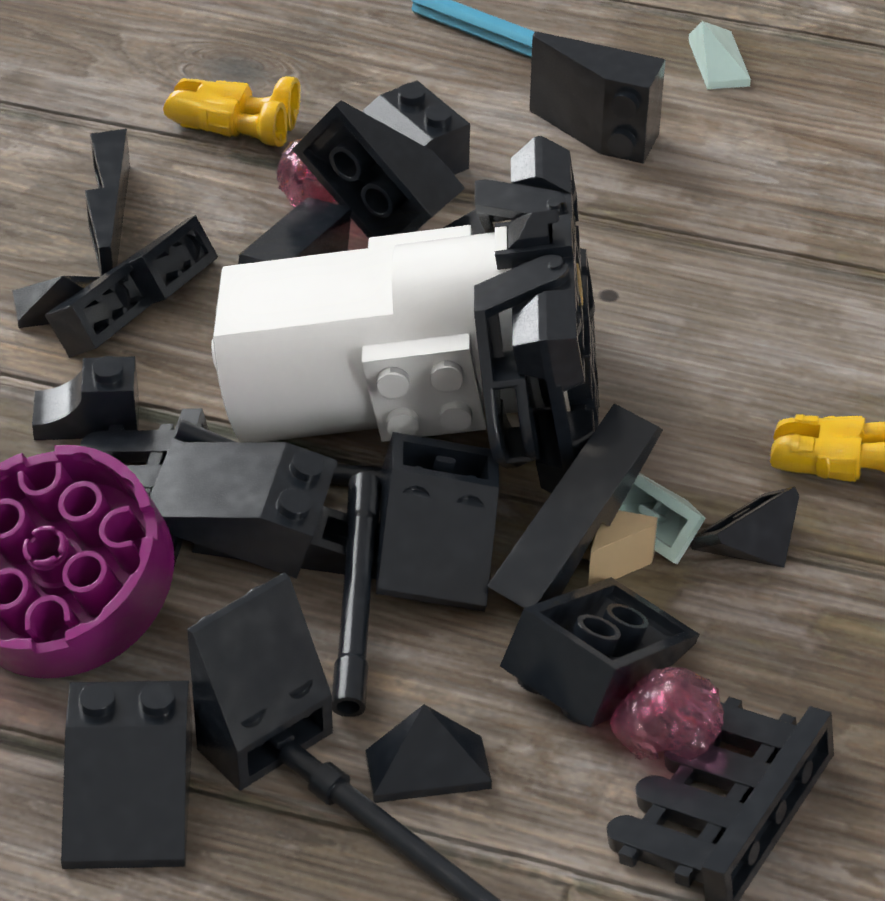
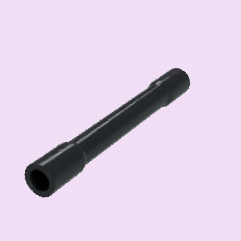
(351, 667)

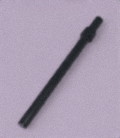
(334, 786)

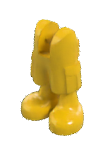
(232, 110)
(828, 446)

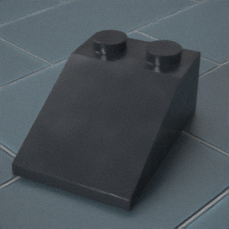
(598, 94)
(427, 120)
(377, 172)
(245, 499)
(593, 648)
(126, 774)

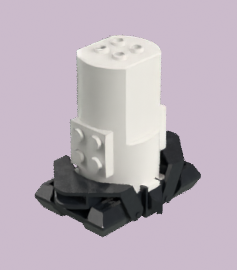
(427, 330)

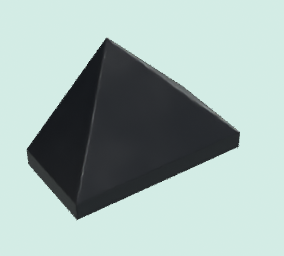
(40, 298)
(755, 531)
(426, 759)

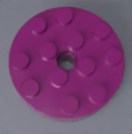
(78, 561)

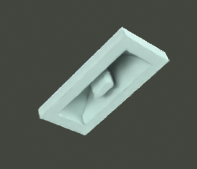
(718, 57)
(677, 517)

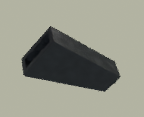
(307, 230)

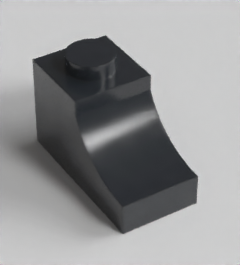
(90, 402)

